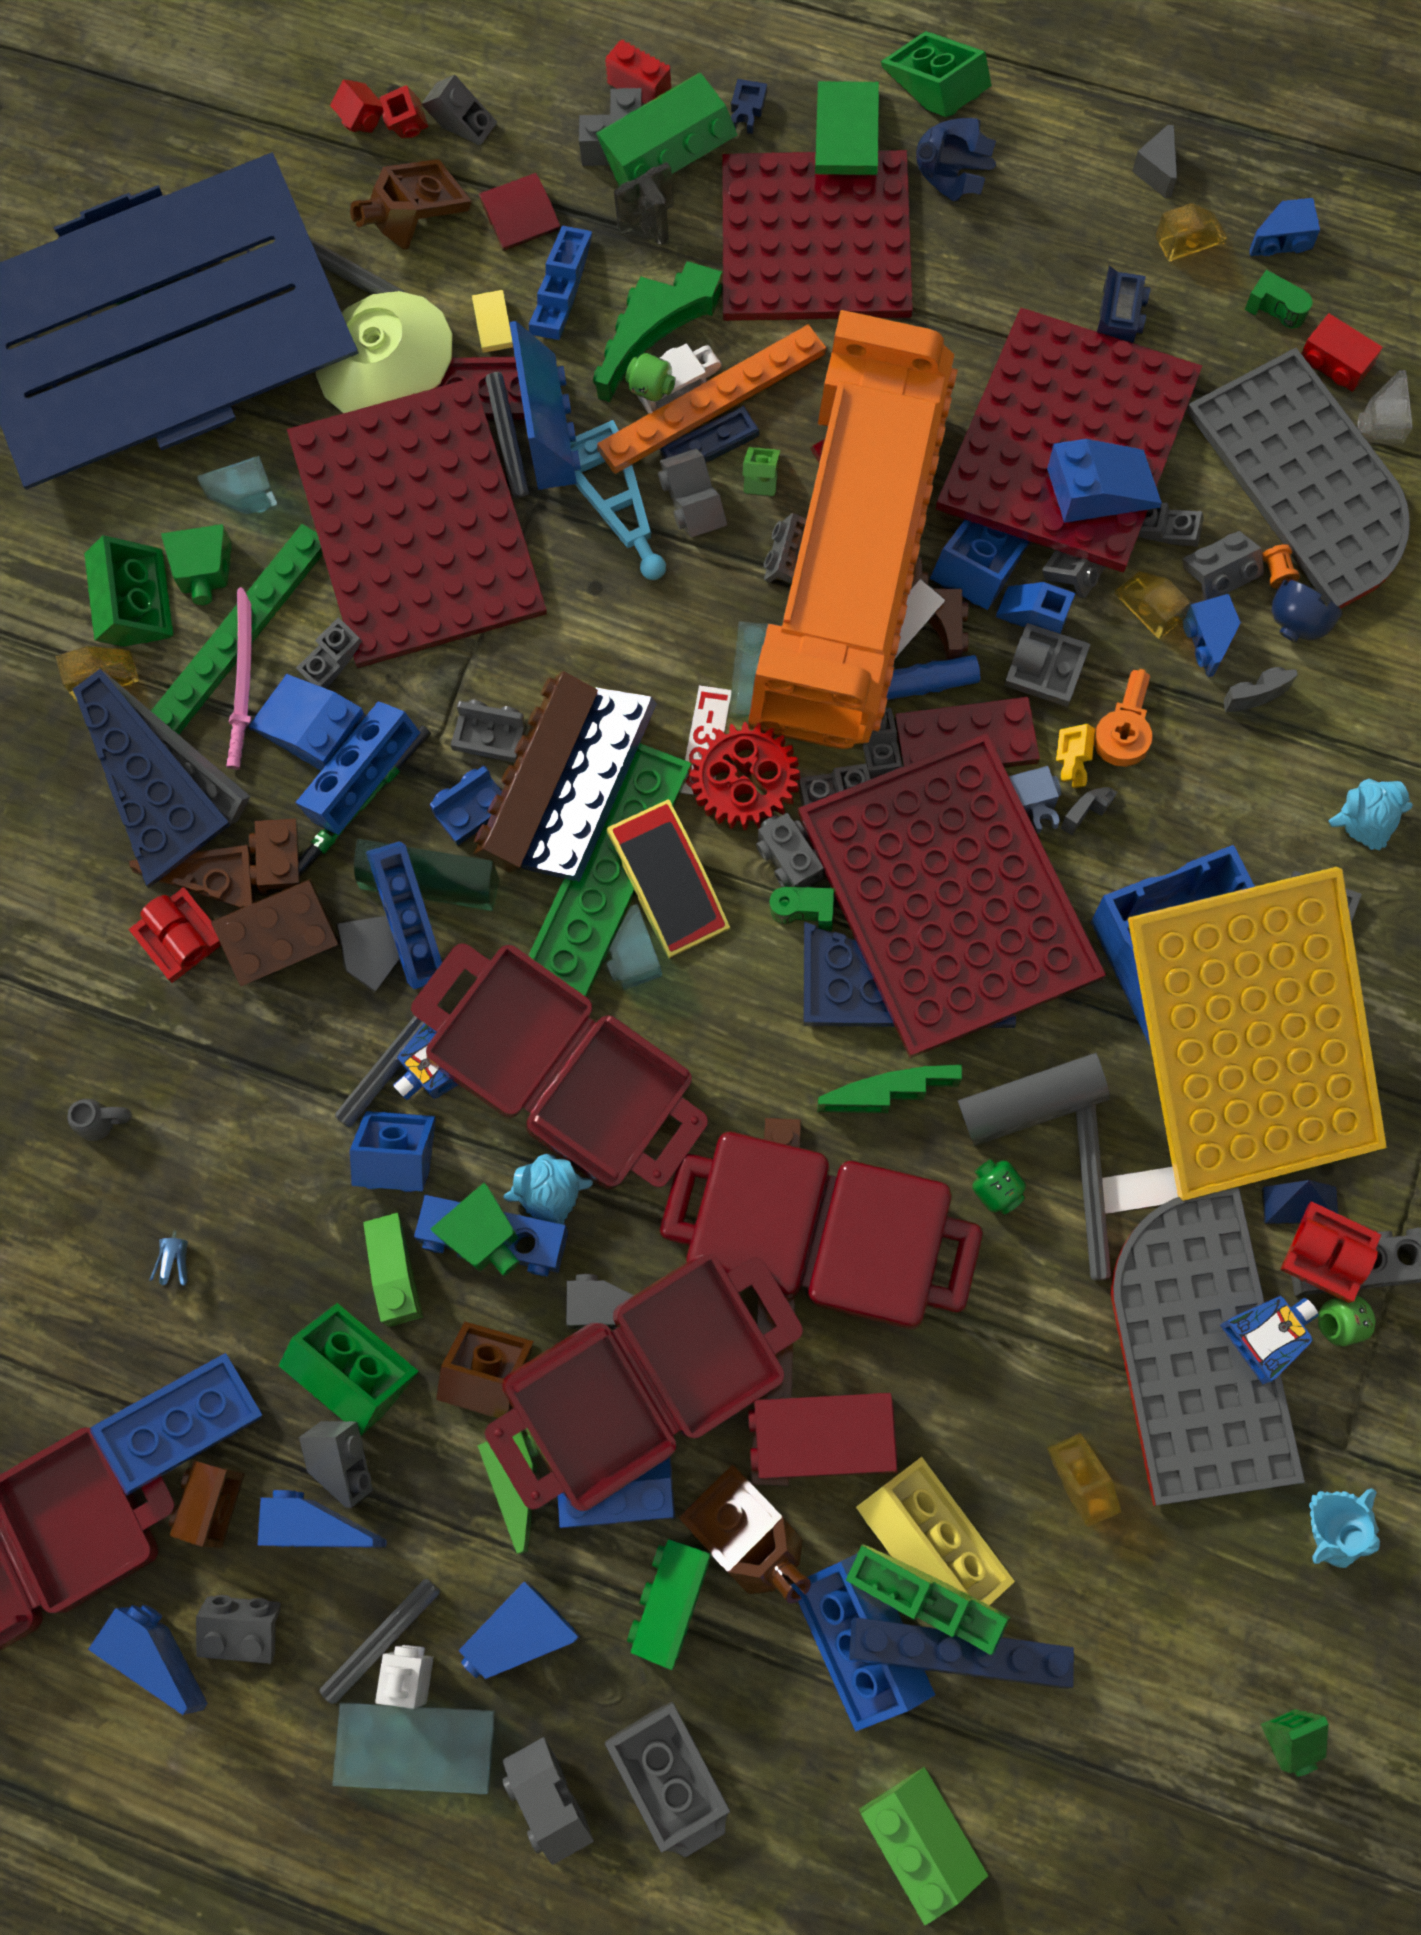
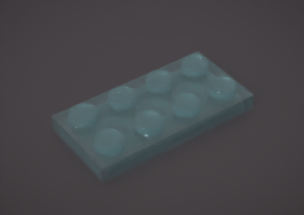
(414, 1748)

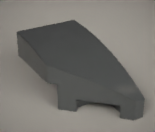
(1095, 800)

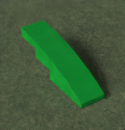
(875, 1092)
(927, 1599)

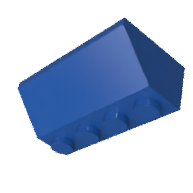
(866, 1689)

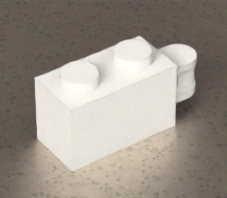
(688, 372)
(404, 1677)

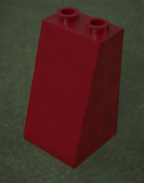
(824, 1436)

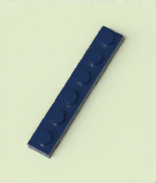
(936, 1651)

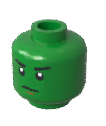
(999, 1186)

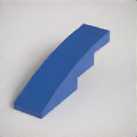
(560, 283)

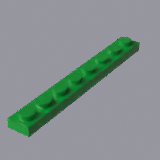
(220, 651)

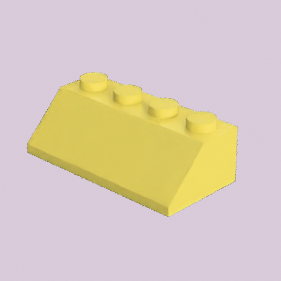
(931, 1533)

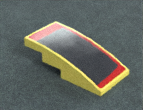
(668, 878)

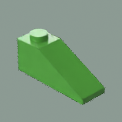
(391, 1271)
(514, 1511)

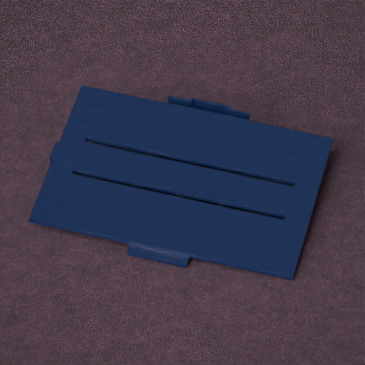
(181, 383)

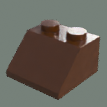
(477, 1366)
(205, 1504)

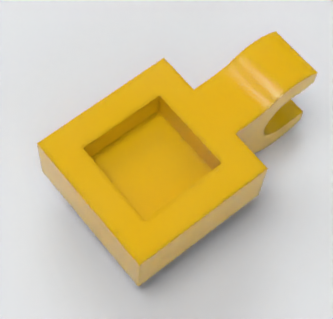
(1073, 749)

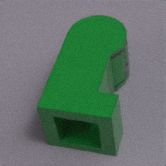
(1280, 300)
(804, 904)

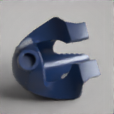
(945, 152)

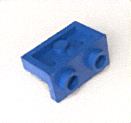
(466, 805)

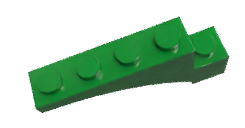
(653, 313)

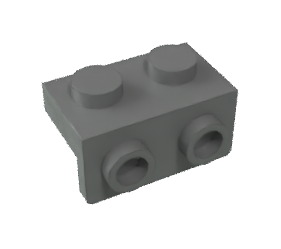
(1225, 564)
(488, 730)
(237, 1629)

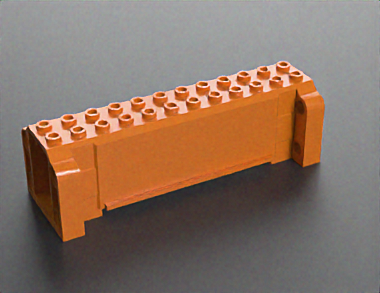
(886, 416)

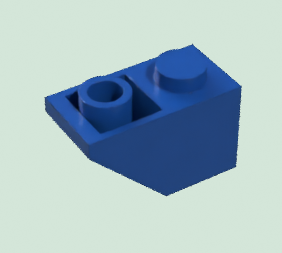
(1287, 229)
(1037, 605)
(1212, 629)

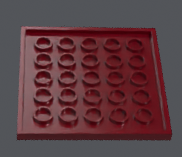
(814, 241)

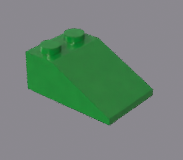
(939, 72)

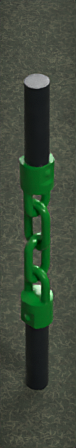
(323, 840)

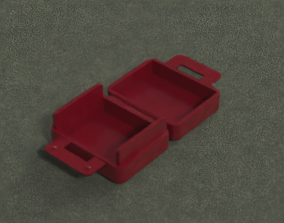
(531, 1046)
(853, 1239)
(613, 1400)
(69, 1532)

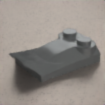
(669, 1781)

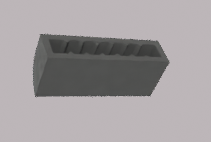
(1034, 1099)

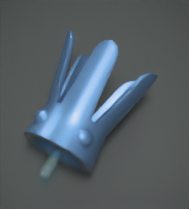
(170, 1249)

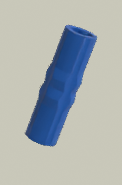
(934, 677)

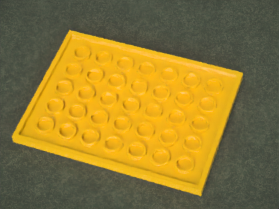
(1258, 1032)

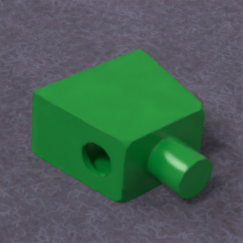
(199, 560)
(479, 1232)

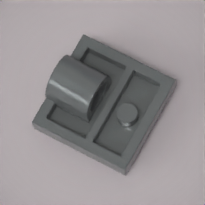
(1047, 664)

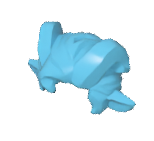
(1373, 812)
(547, 1188)
(1343, 1527)

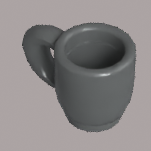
(95, 1120)

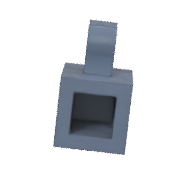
(1038, 795)

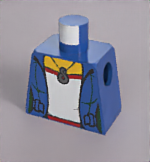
(420, 1072)
(1271, 1335)

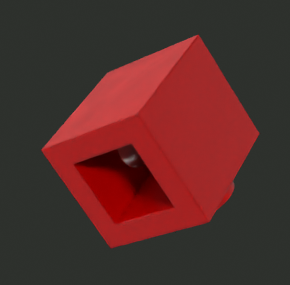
(357, 106)
(403, 112)

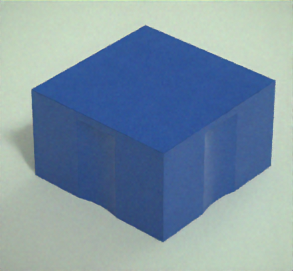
(1197, 880)

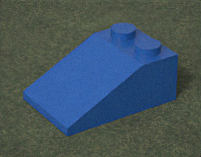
(1100, 479)
(978, 562)
(307, 720)
(301, 1522)
(149, 1655)

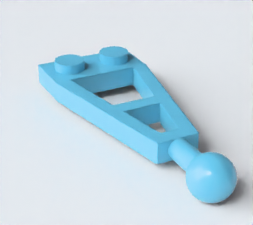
(652, 565)

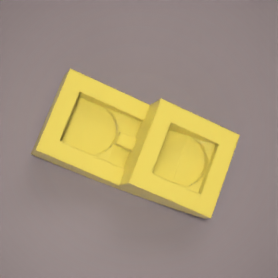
(492, 321)

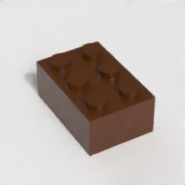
(275, 932)

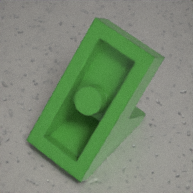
(761, 471)

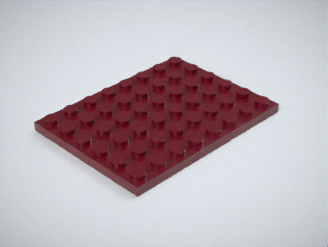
(1057, 388)
(416, 522)
(950, 895)

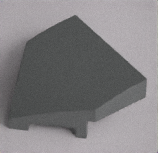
(368, 950)

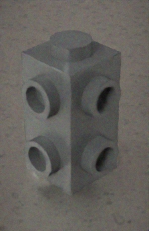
(786, 847)

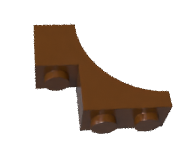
(948, 617)

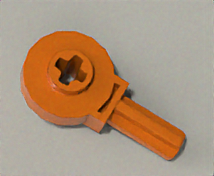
(1125, 735)

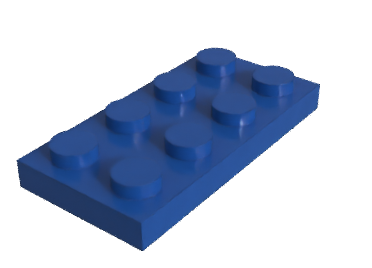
(175, 1423)

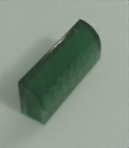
(439, 876)

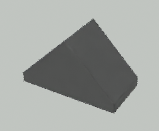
(1157, 162)

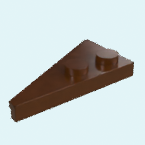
(214, 874)

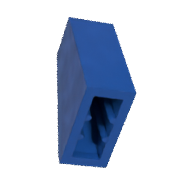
(517, 1633)

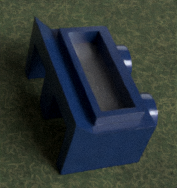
(1122, 305)

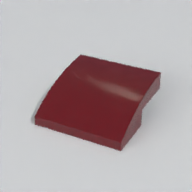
(519, 211)

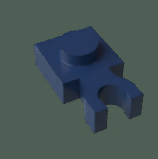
(748, 102)

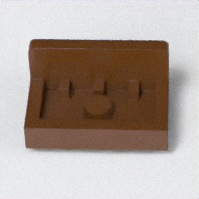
(276, 854)

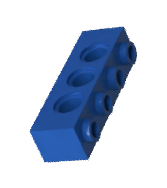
(358, 767)
(405, 912)
(548, 1236)

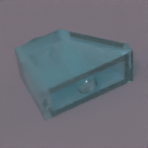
(240, 486)
(633, 953)

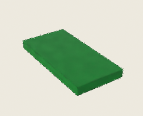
(847, 128)

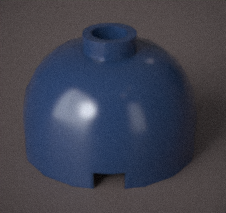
(1303, 612)

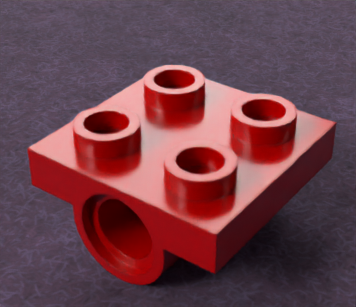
(175, 933)
(1331, 1252)

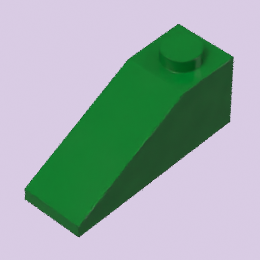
(1297, 1740)

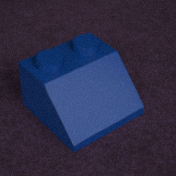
(392, 1151)

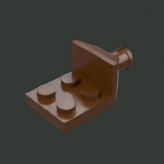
(409, 194)
(748, 1536)

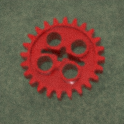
(722, 795)

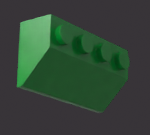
(668, 129)

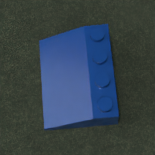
(545, 410)

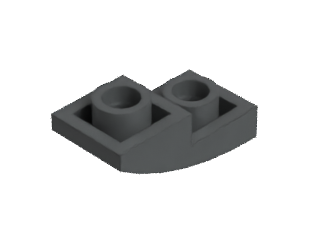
(1172, 526)
(332, 655)
(1268, 687)
(882, 750)
(821, 786)

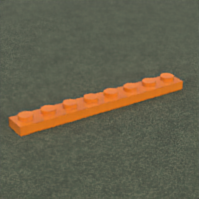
(711, 399)

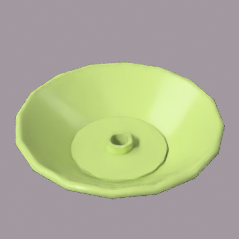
(407, 355)

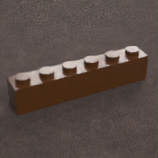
(535, 771)

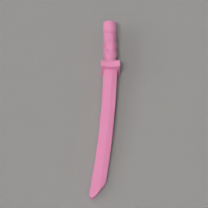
(239, 717)

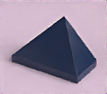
(1289, 1201)

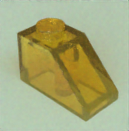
(1188, 231)
(1154, 602)
(83, 662)
(1085, 1480)

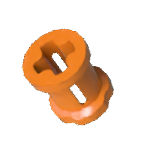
(1280, 565)

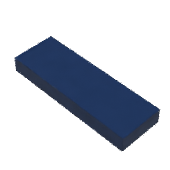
(716, 437)

